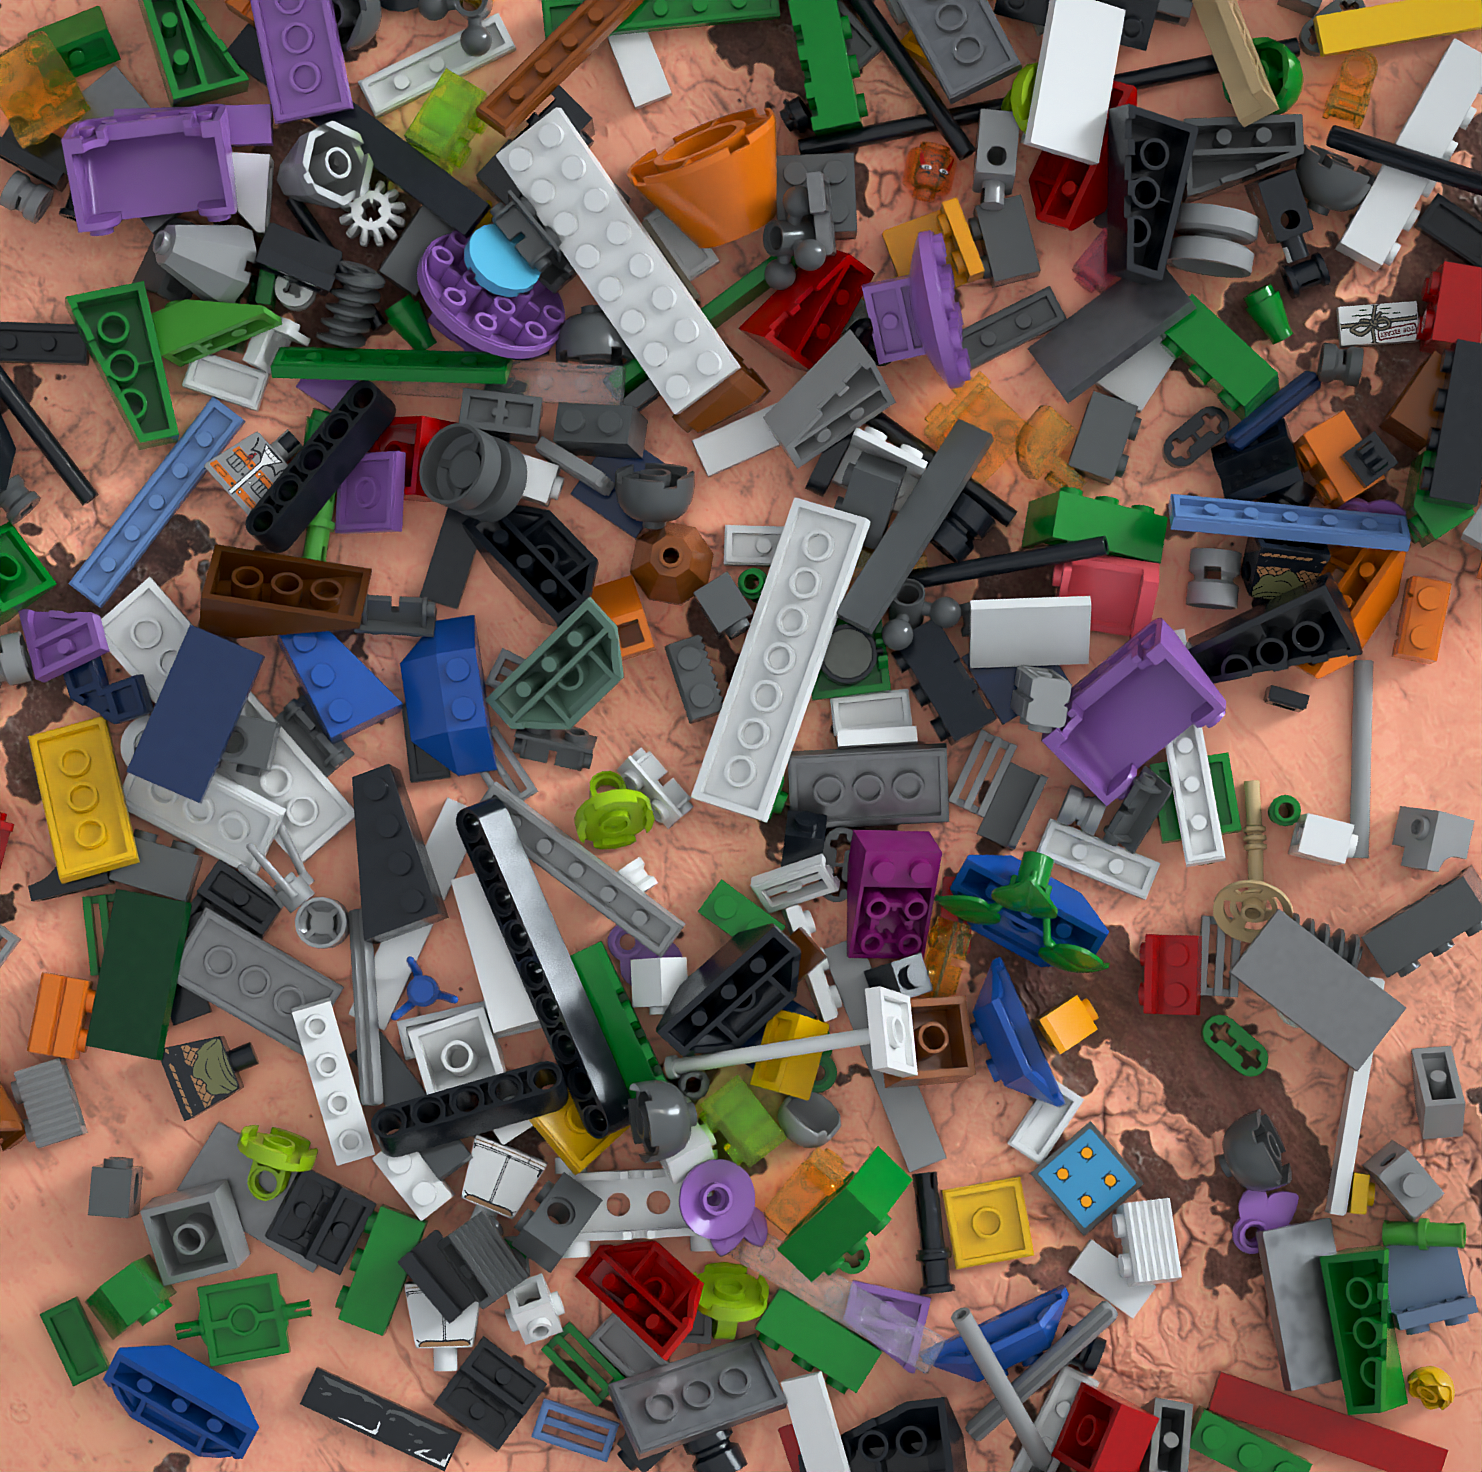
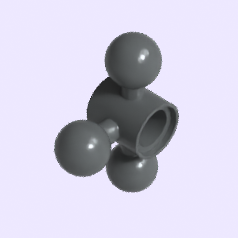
(475, 38)
(790, 239)
(908, 613)

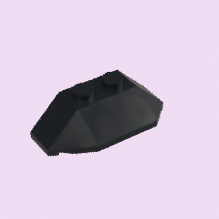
(537, 561)
(733, 993)

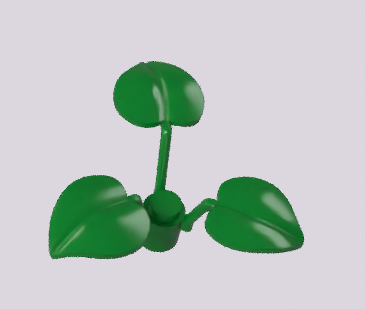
(1028, 894)

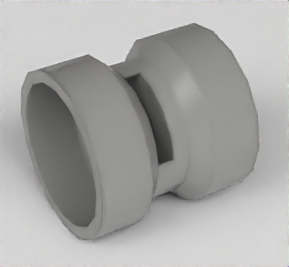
(26, 197)
(1083, 810)

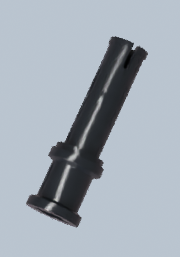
(933, 1252)

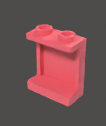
(1119, 590)

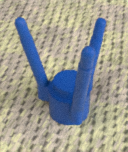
(421, 991)

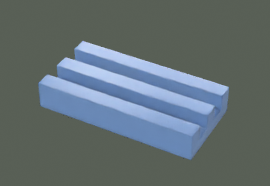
(607, 1440)

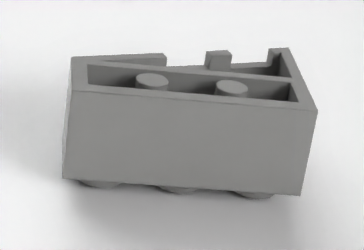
(829, 401)

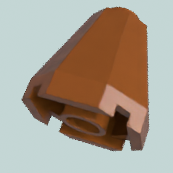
(726, 400)
(674, 581)

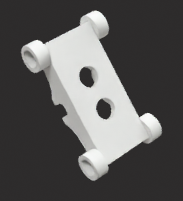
(639, 1220)

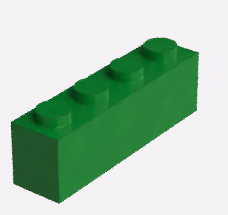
(616, 1017)
(1364, 1328)

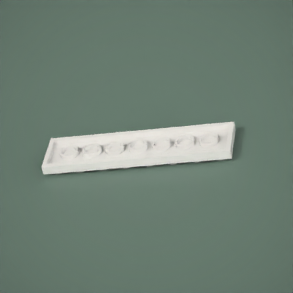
(618, 261)
(145, 639)
(780, 659)

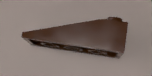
(279, 594)

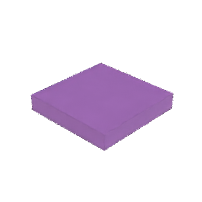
(372, 495)

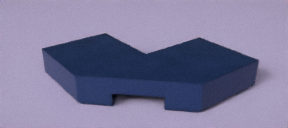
(114, 701)

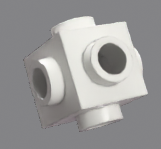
(534, 1310)

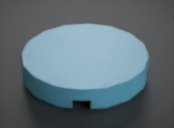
(498, 263)

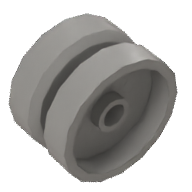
(1214, 240)

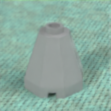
(326, 167)
(207, 258)

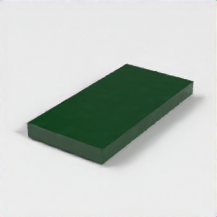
(138, 974)

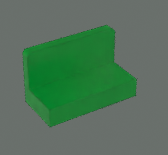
(83, 41)

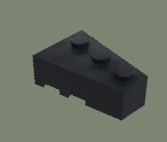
(494, 176)
(943, 684)

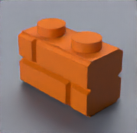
(1421, 619)
(61, 1016)

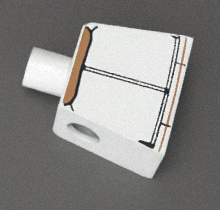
(500, 1177)
(434, 1331)

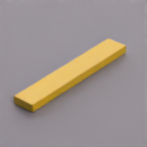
(1395, 24)

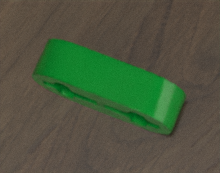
(1240, 1038)

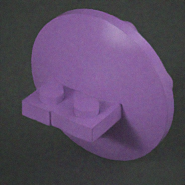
(919, 313)
(476, 317)

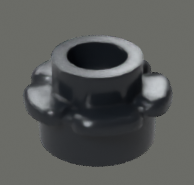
(796, 115)

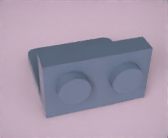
(1427, 1288)

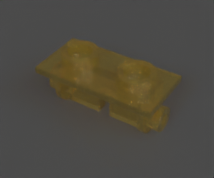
(946, 941)

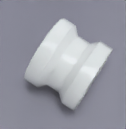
(296, 298)
(637, 875)

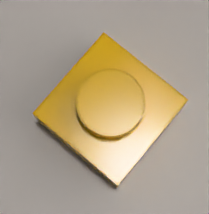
(1361, 1193)

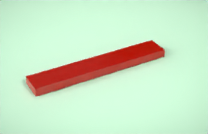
(1323, 1427)

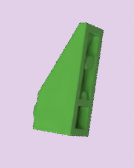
(199, 328)

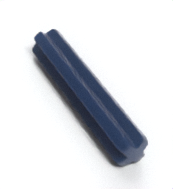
(1272, 410)

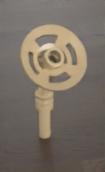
(1258, 892)

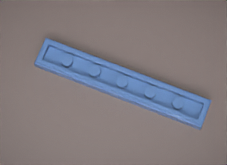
(156, 502)
(1289, 522)

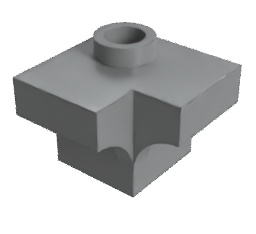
(1431, 837)

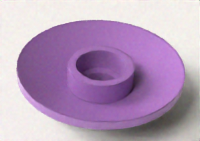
(733, 1203)

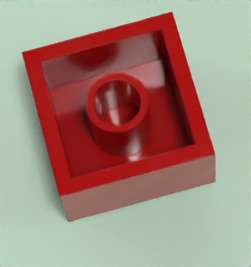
(1452, 307)
(1104, 1433)

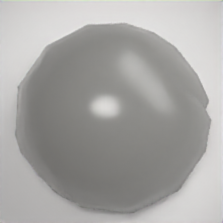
(810, 1121)

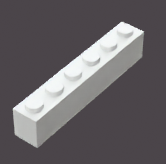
(1430, 130)

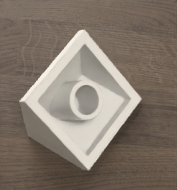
(457, 1050)

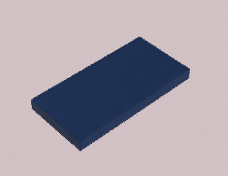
(195, 714)

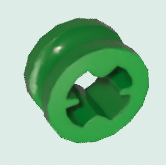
(845, 1266)

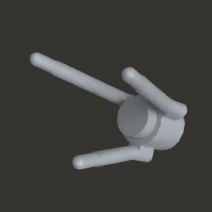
(290, 890)

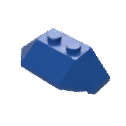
(448, 698)
(1019, 931)
(1011, 1039)
(1013, 1336)
(183, 1400)

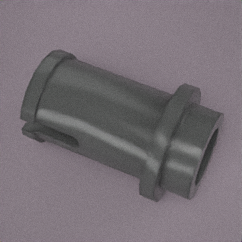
(704, 1084)

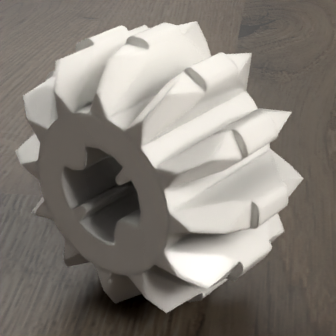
(387, 211)

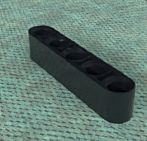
(320, 466)
(489, 1114)

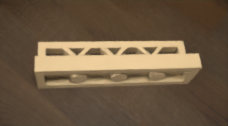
(1236, 59)

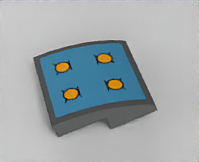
(1087, 1178)

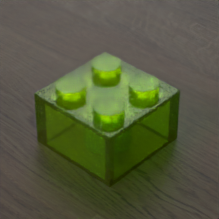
(448, 122)
(742, 1121)

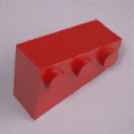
(811, 313)

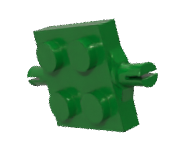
(1224, 796)
(243, 1319)

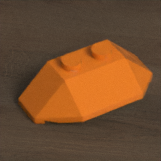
(1369, 586)

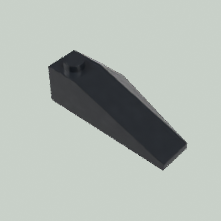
(907, 1439)

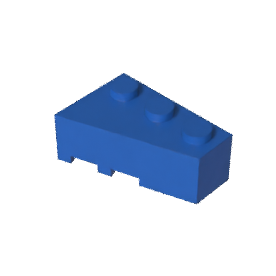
(337, 684)

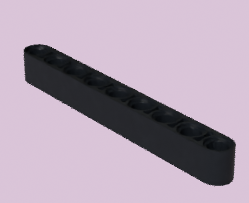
(545, 966)

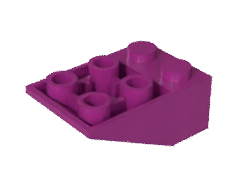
(890, 892)

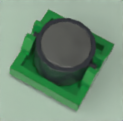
(853, 663)

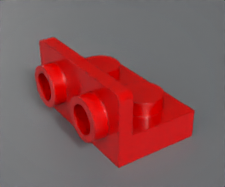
(1171, 974)

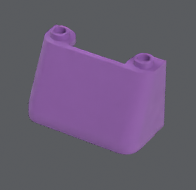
(150, 166)
(1133, 710)

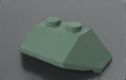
(563, 674)

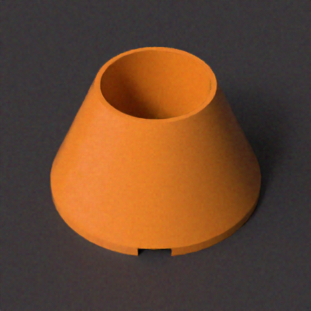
(715, 178)

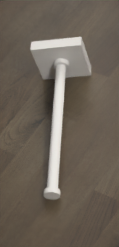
(888, 1034)

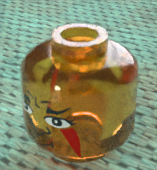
(929, 171)

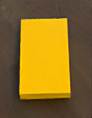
(83, 799)

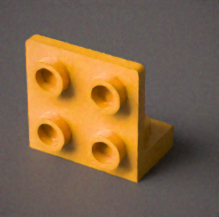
(957, 239)

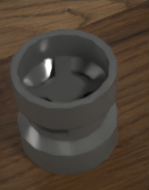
(1340, 364)

